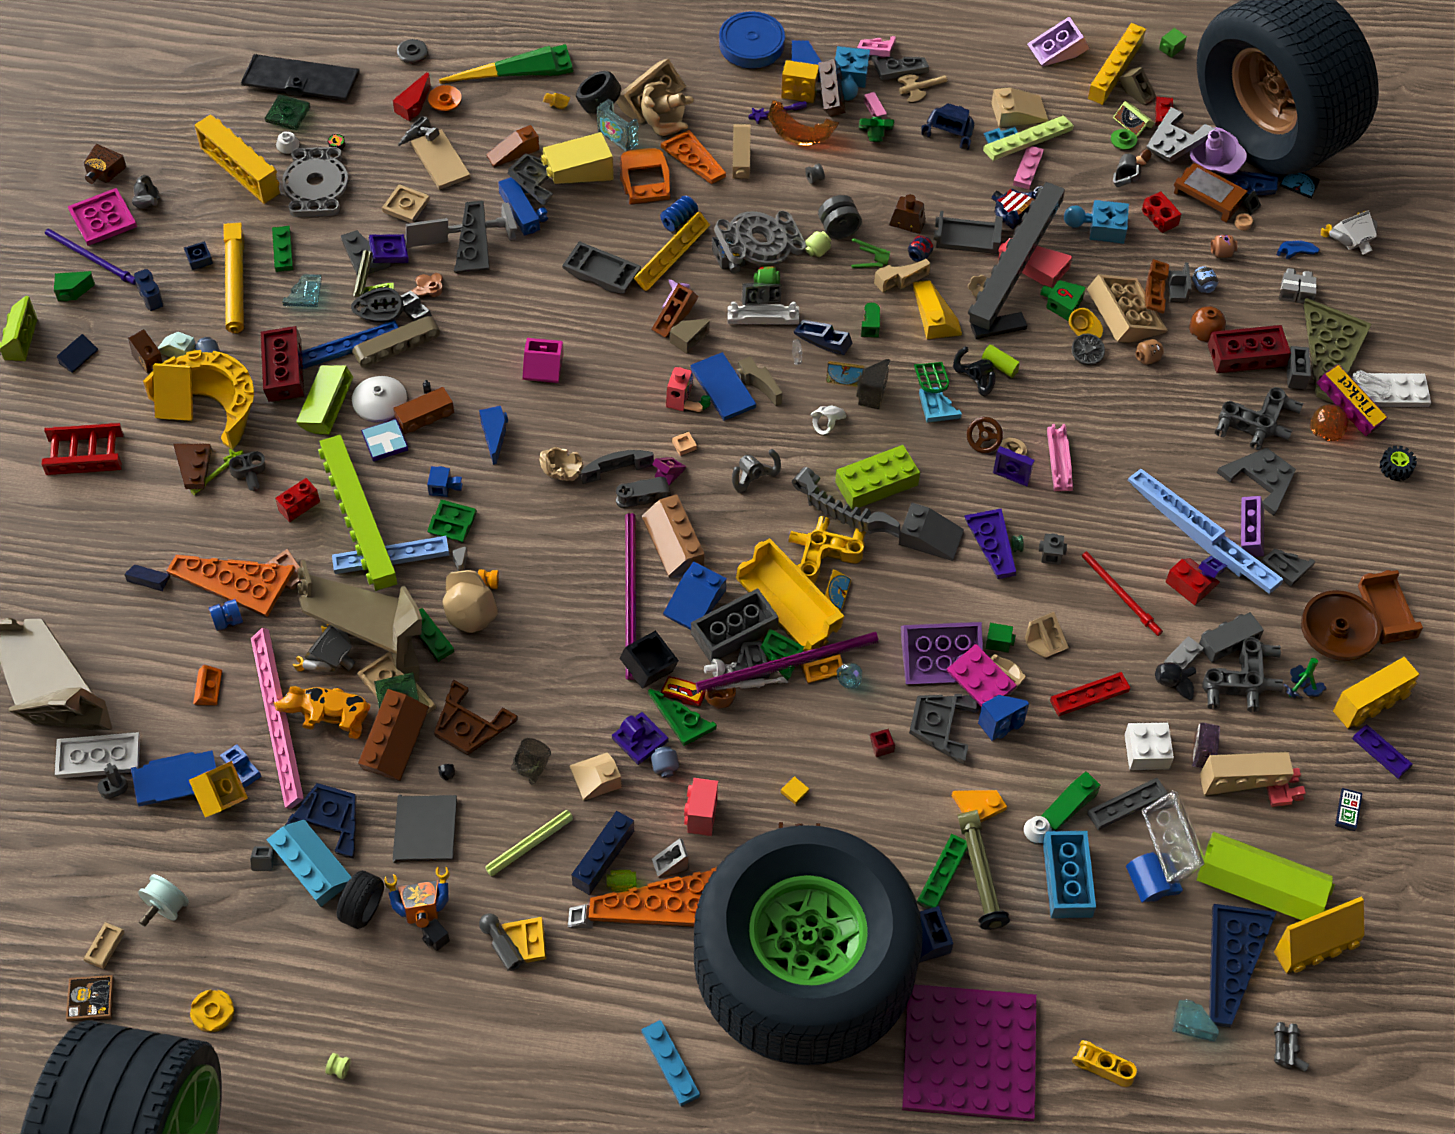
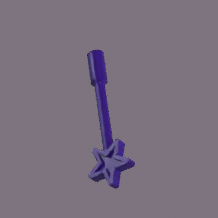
(761, 115)

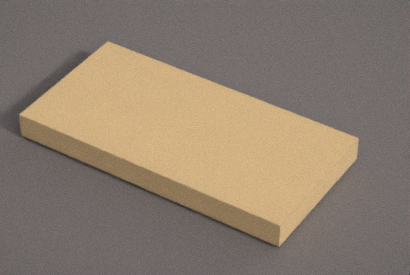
(441, 160)
(385, 668)

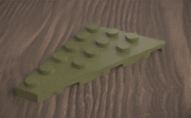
(1332, 339)

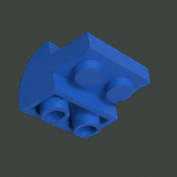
(1150, 879)

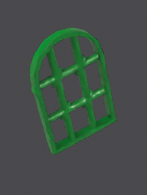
(929, 382)

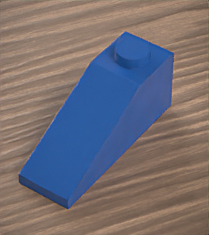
(494, 429)

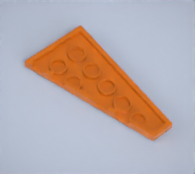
(248, 582)
(658, 903)

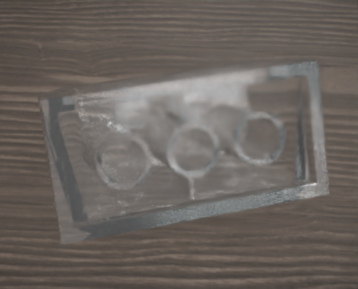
(1173, 837)

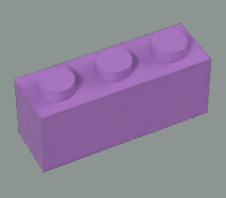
(1252, 525)

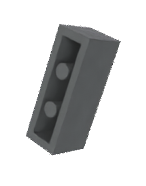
(1230, 636)

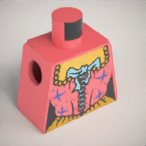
(681, 382)

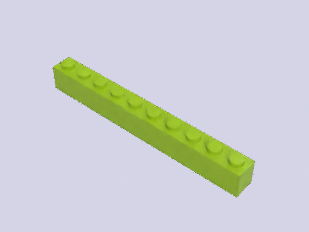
(357, 513)

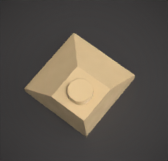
(596, 776)

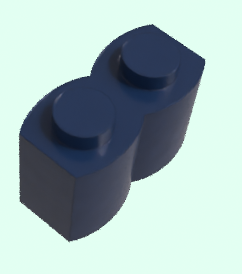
(148, 289)

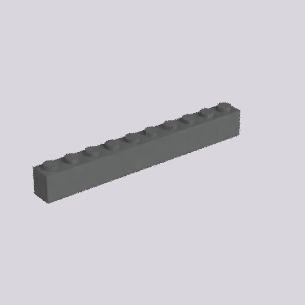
(1016, 255)

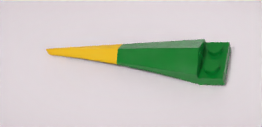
(542, 61)

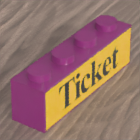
(1351, 398)

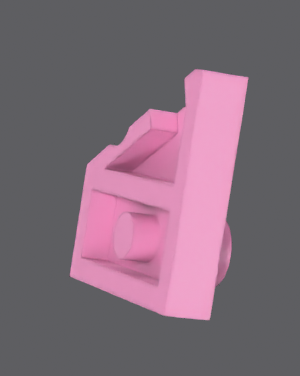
(878, 47)

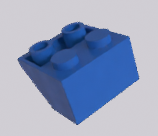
(1002, 715)

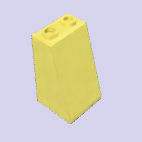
(579, 160)

